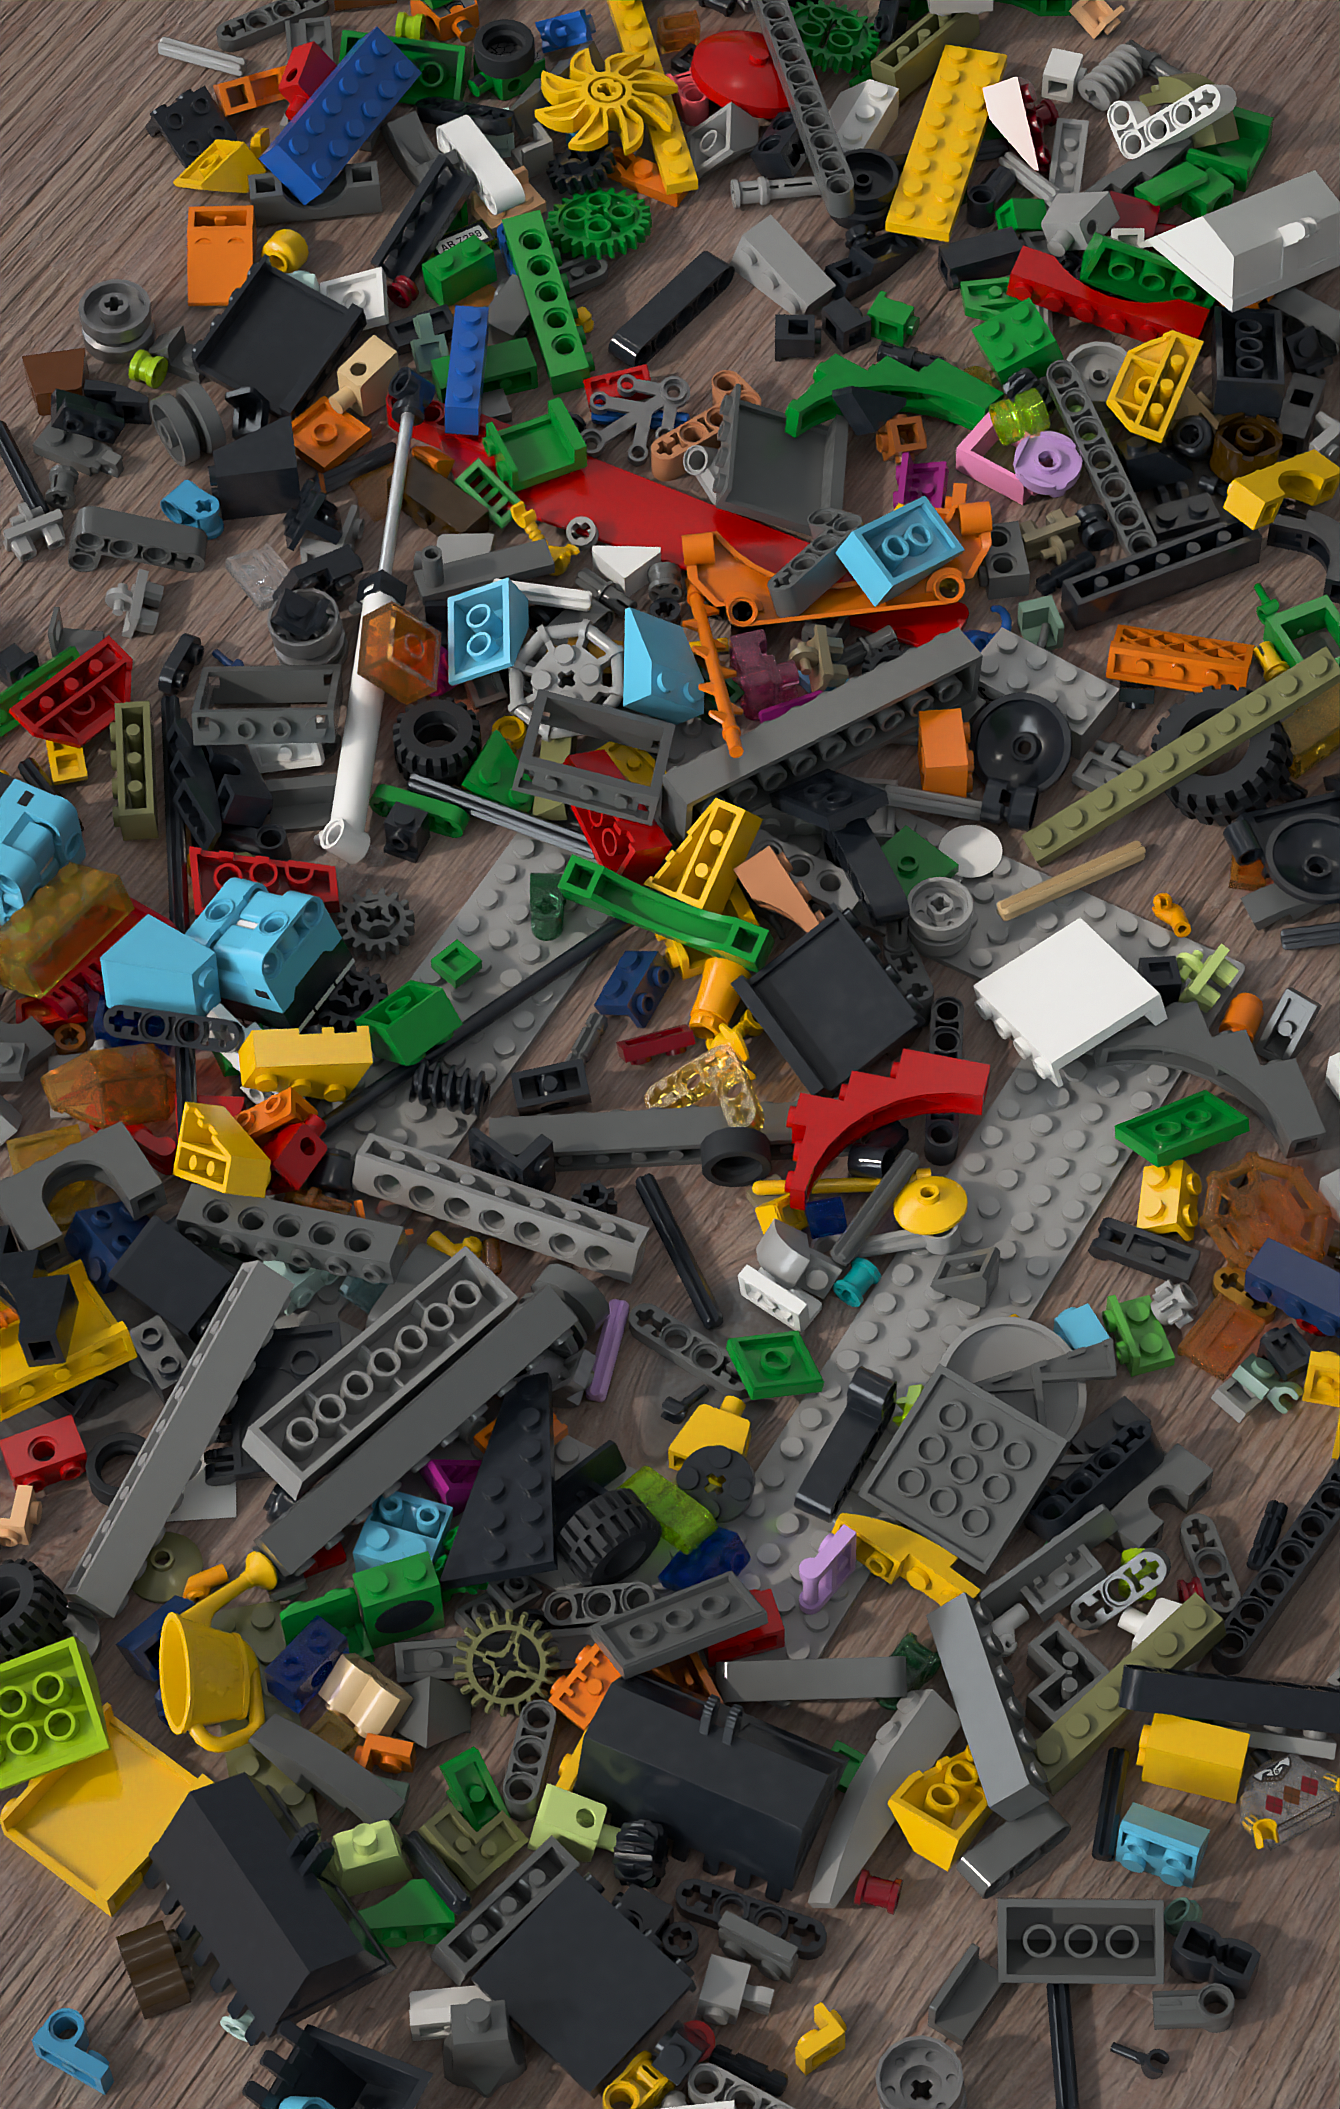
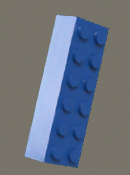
(340, 116)

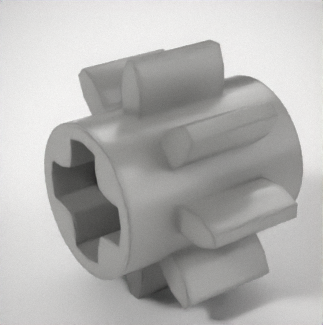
(1174, 1304)

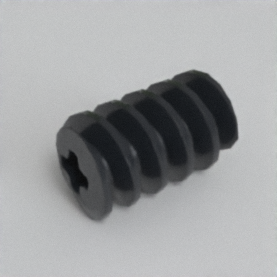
(450, 1089)

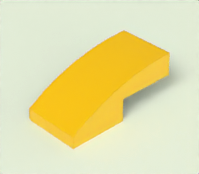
(66, 763)

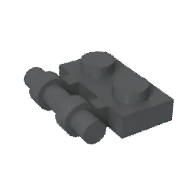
(1098, 769)

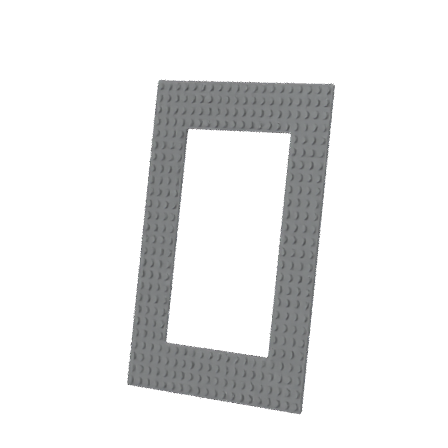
(1027, 1173)

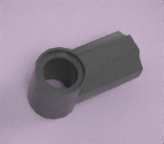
(1187, 2008)

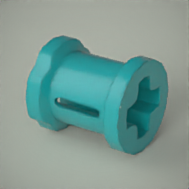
(857, 1282)

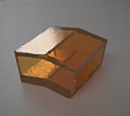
(678, 31)

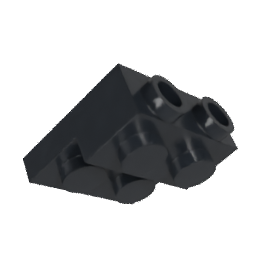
(326, 573)

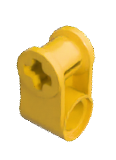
(638, 2085)

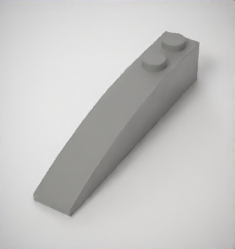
(903, 1746)

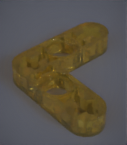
(719, 1081)

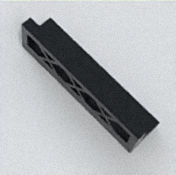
(424, 222)

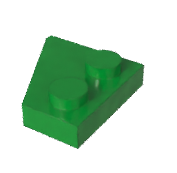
(986, 297)

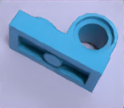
(71, 2053)

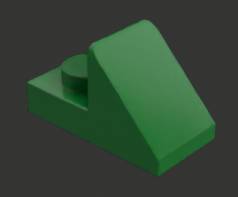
(472, 1788)

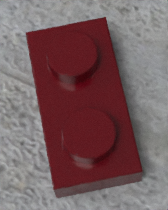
(668, 1041)

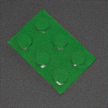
(1182, 1128)

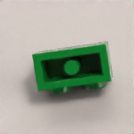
(459, 271)

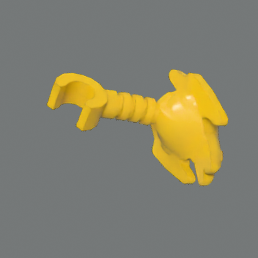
(527, 520)
(734, 1037)

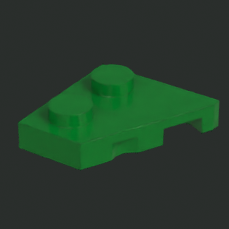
(495, 773)

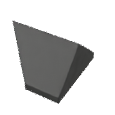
(435, 1712)

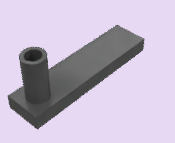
(449, 579)

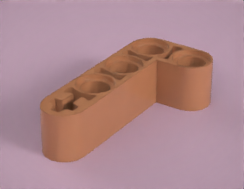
(702, 430)

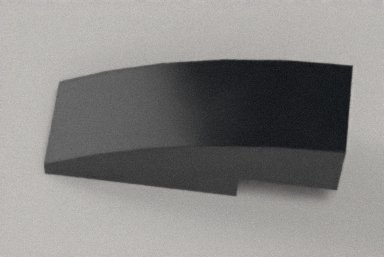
(869, 265)

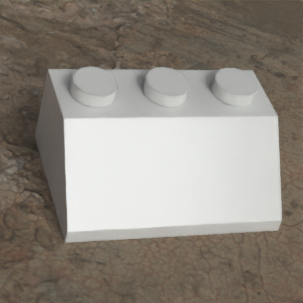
(864, 115)

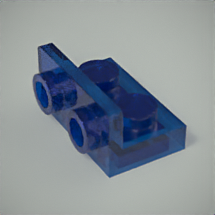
(714, 1556)

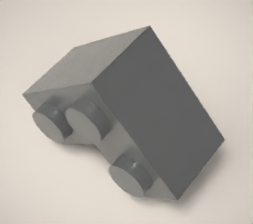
(1066, 1674)

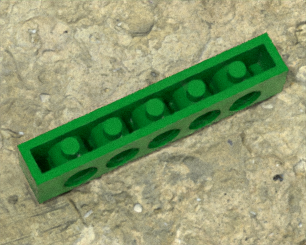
(528, 233)

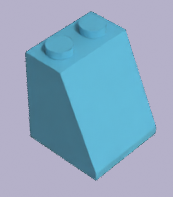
(160, 971)

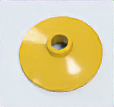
(930, 1205)

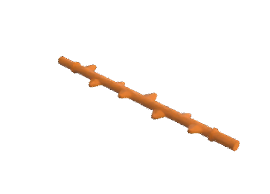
(716, 672)

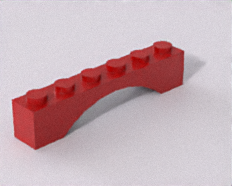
(1054, 288)

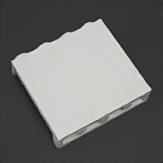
(1065, 998)

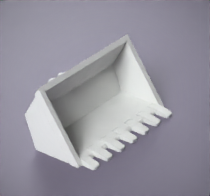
(1259, 242)

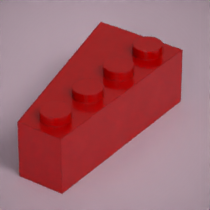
(213, 869)

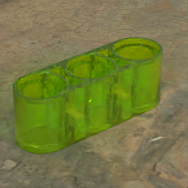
(682, 1518)

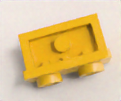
(1169, 1199)

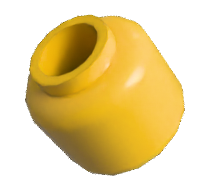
(286, 250)

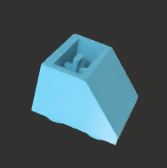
(401, 1528)
(1161, 1845)

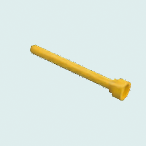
(832, 1185)

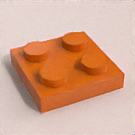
(327, 437)

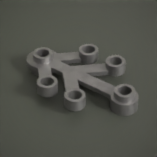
(637, 413)

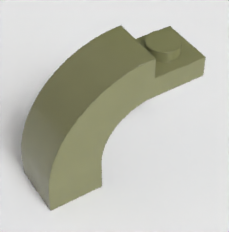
(1175, 87)

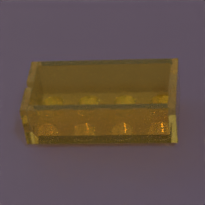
(60, 927)

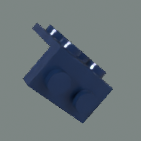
(101, 1238)

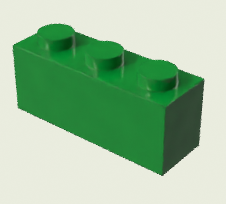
(507, 366)

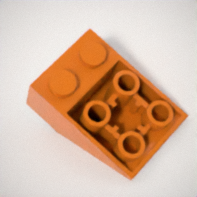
(219, 252)

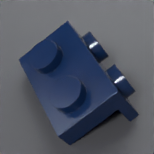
(636, 986)

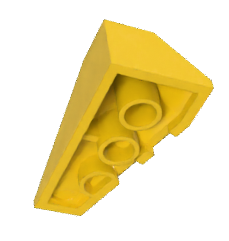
(942, 1809)

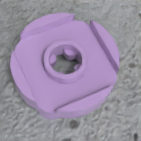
(1047, 480)

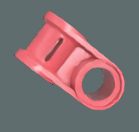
(689, 100)

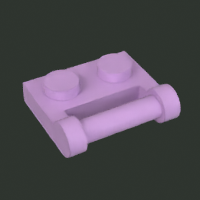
(828, 1570)

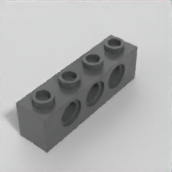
(503, 1911)

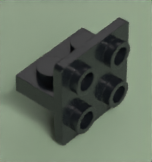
(313, 514)

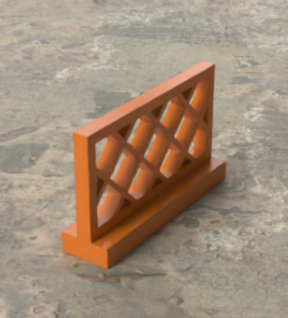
(1180, 662)

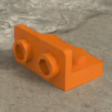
(273, 1113)
(584, 1687)

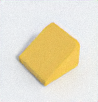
(780, 1210)

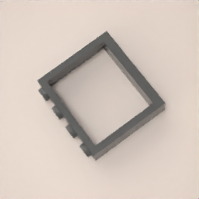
(267, 685)
(588, 788)

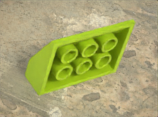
(49, 1712)

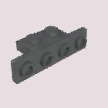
(1056, 1571)

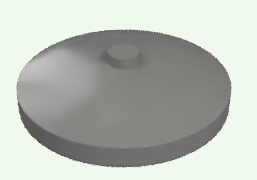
(1012, 1344)

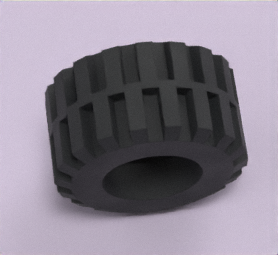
(432, 722)
(609, 1538)
(29, 1609)

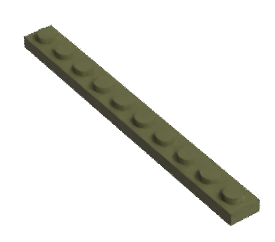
(1183, 757)

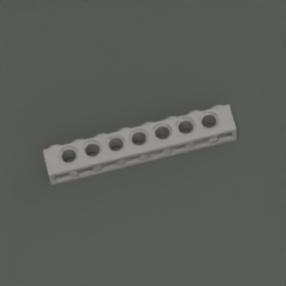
(500, 1208)

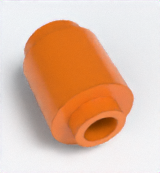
(1243, 1013)

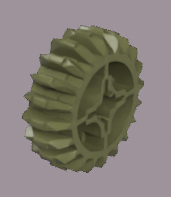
(474, 1650)

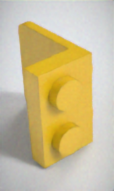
(1323, 1386)

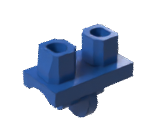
(566, 30)

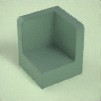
(1038, 611)

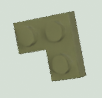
(472, 1853)

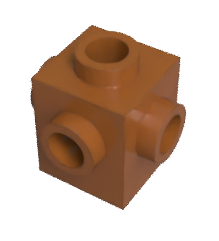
(901, 435)

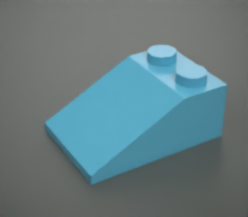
(898, 550)
(485, 630)
(660, 670)

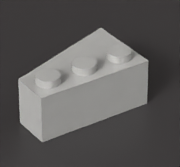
(781, 268)

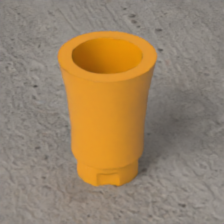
(716, 997)

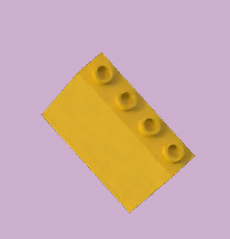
(95, 1348)
(101, 1815)

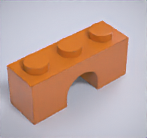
(249, 91)

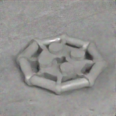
(566, 661)

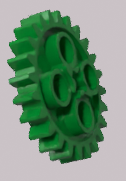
(849, 42)
(600, 223)

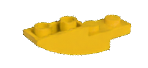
(897, 1552)

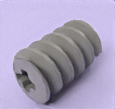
(1111, 77)

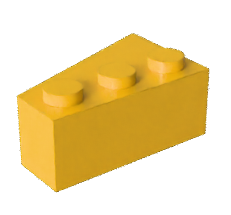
(704, 862)
(311, 1064)
(219, 1152)

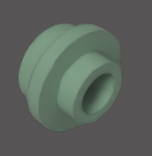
(1180, 1911)

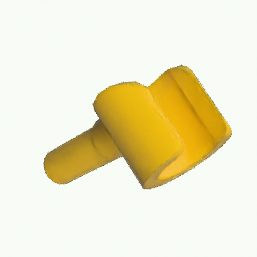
(584, 319)

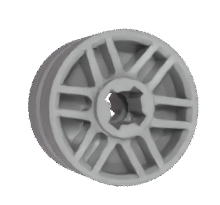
(940, 916)

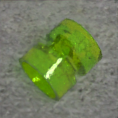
(1022, 416)

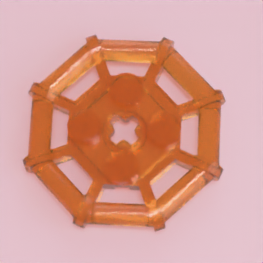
(1268, 1197)

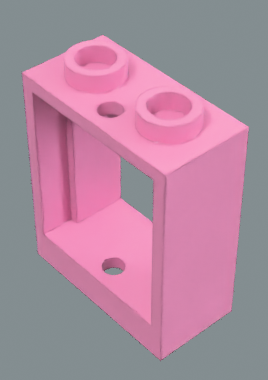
(973, 464)

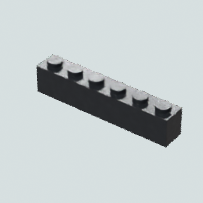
(1159, 572)

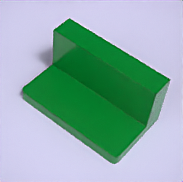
(1168, 188)

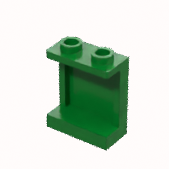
(1240, 157)
(537, 448)

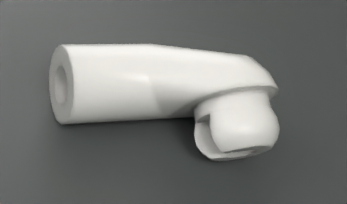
(1005, 1627)

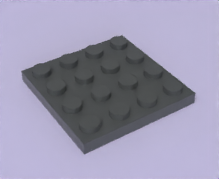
(964, 1469)

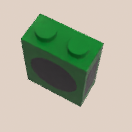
(399, 1600)

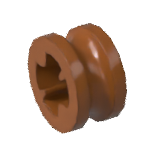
(71, 1031)

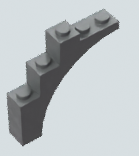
(1228, 1060)

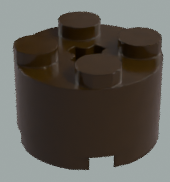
(1244, 446)

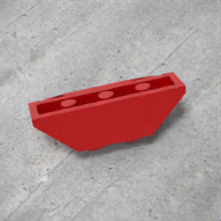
(79, 698)

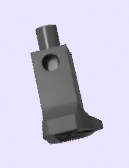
(482, 2047)

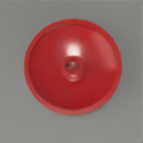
(739, 70)

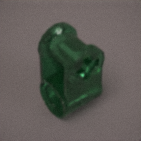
(546, 906)
(920, 1666)

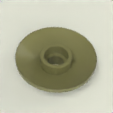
(165, 1581)

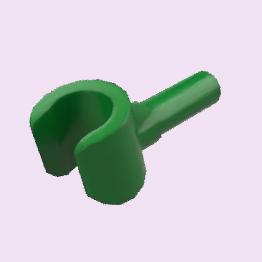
(1268, 607)

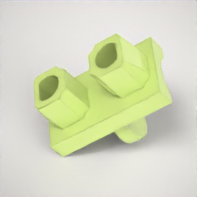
(1215, 967)

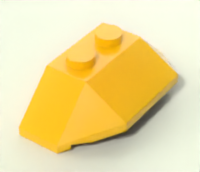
(1153, 384)

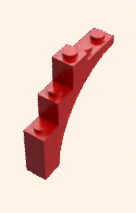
(915, 1087)

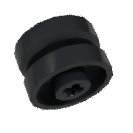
(874, 187)

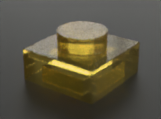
(335, 1732)

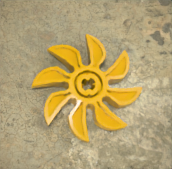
(606, 101)

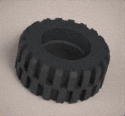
(1243, 787)

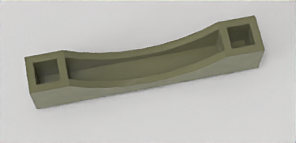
(1083, 1728)

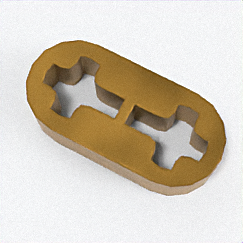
(1238, 1295)

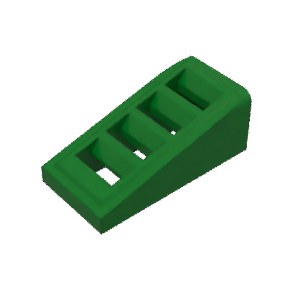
(470, 474)

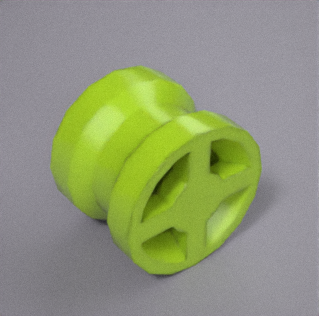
(410, 26)
(148, 369)

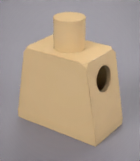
(365, 378)

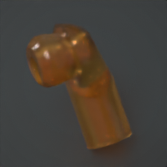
(492, 1255)

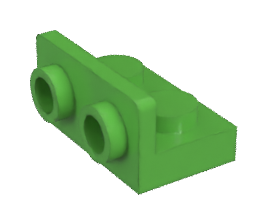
(1138, 1335)

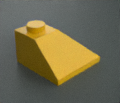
(221, 168)

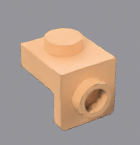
(1096, 16)
(24, 1514)

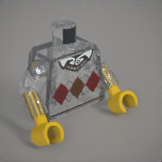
(1286, 1798)

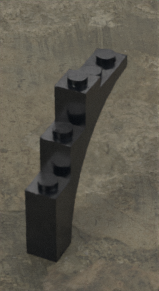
(42, 1302)

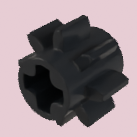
(596, 1197)

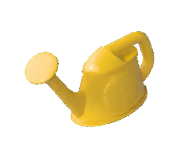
(211, 1672)

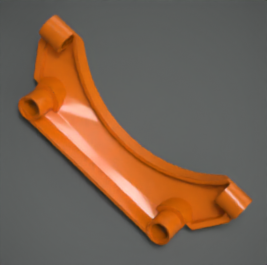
(731, 578)

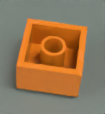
(944, 752)

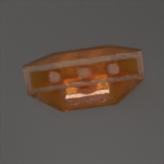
(114, 1086)

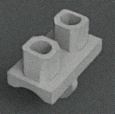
(31, 526)
(131, 601)

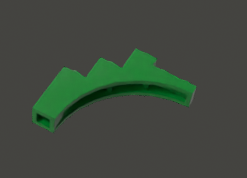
(933, 391)

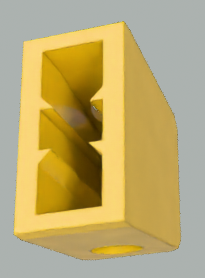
(711, 1428)

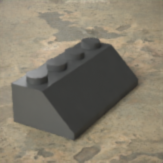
(1080, 1940)

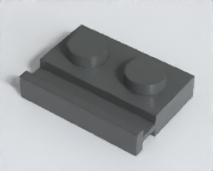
(309, 30)
(748, 1942)

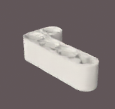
(1175, 116)
(477, 157)

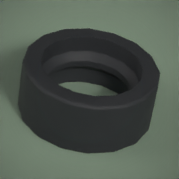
(509, 32)
(735, 1142)
(101, 1453)

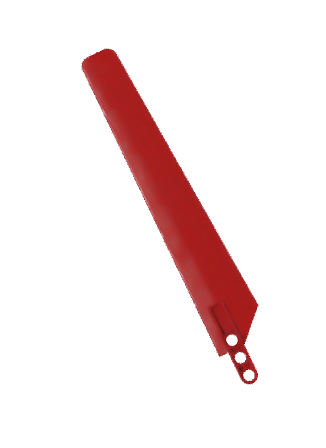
(648, 514)

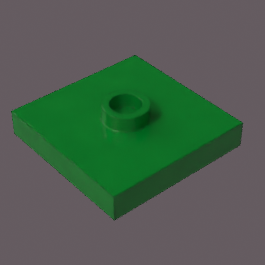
(916, 859)
(774, 1365)

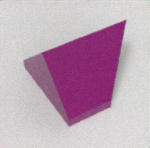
(451, 1481)

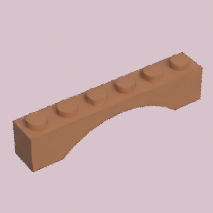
(772, 888)

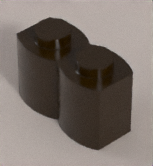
(154, 1968)

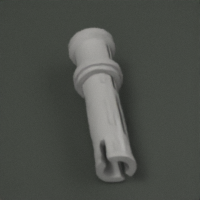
(764, 190)

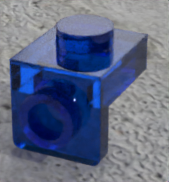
(826, 1217)

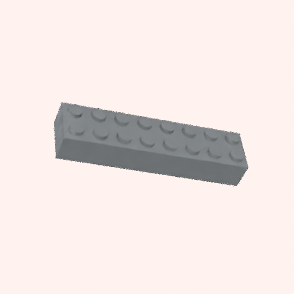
(378, 1373)

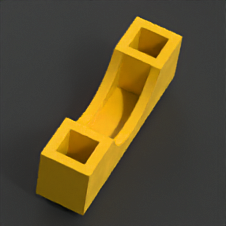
(1259, 495)

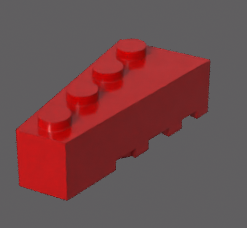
(618, 843)

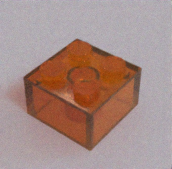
(399, 653)

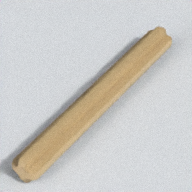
(1070, 880)

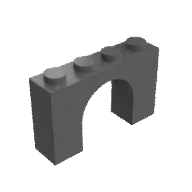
(105, 1157)

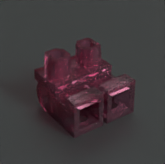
(759, 675)

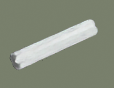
(555, 596)

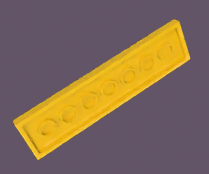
(945, 144)

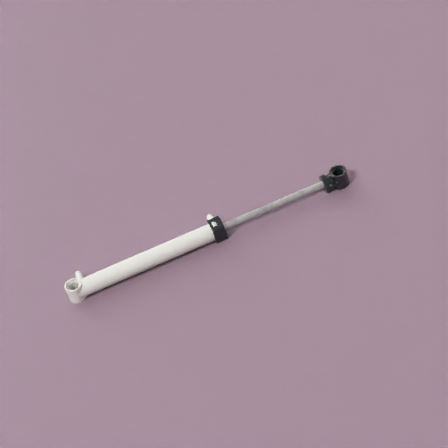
(345, 832)

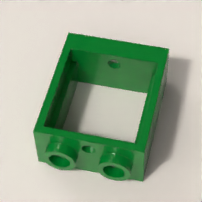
(1298, 622)

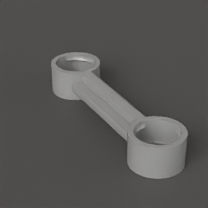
(895, 1242)

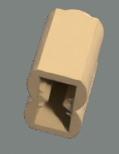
(364, 1696)

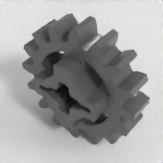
(376, 924)

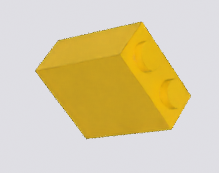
(1193, 1756)

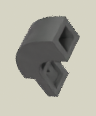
(412, 147)

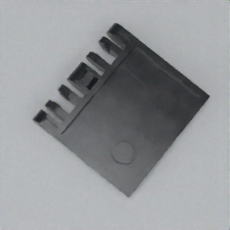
(279, 1369)

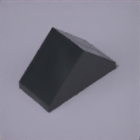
(866, 408)

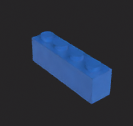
(466, 370)

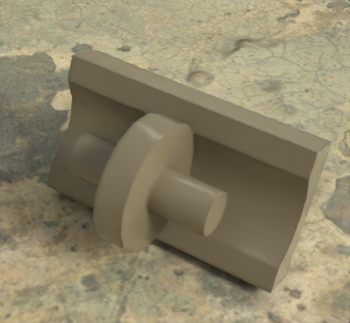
(1051, 540)
(816, 659)

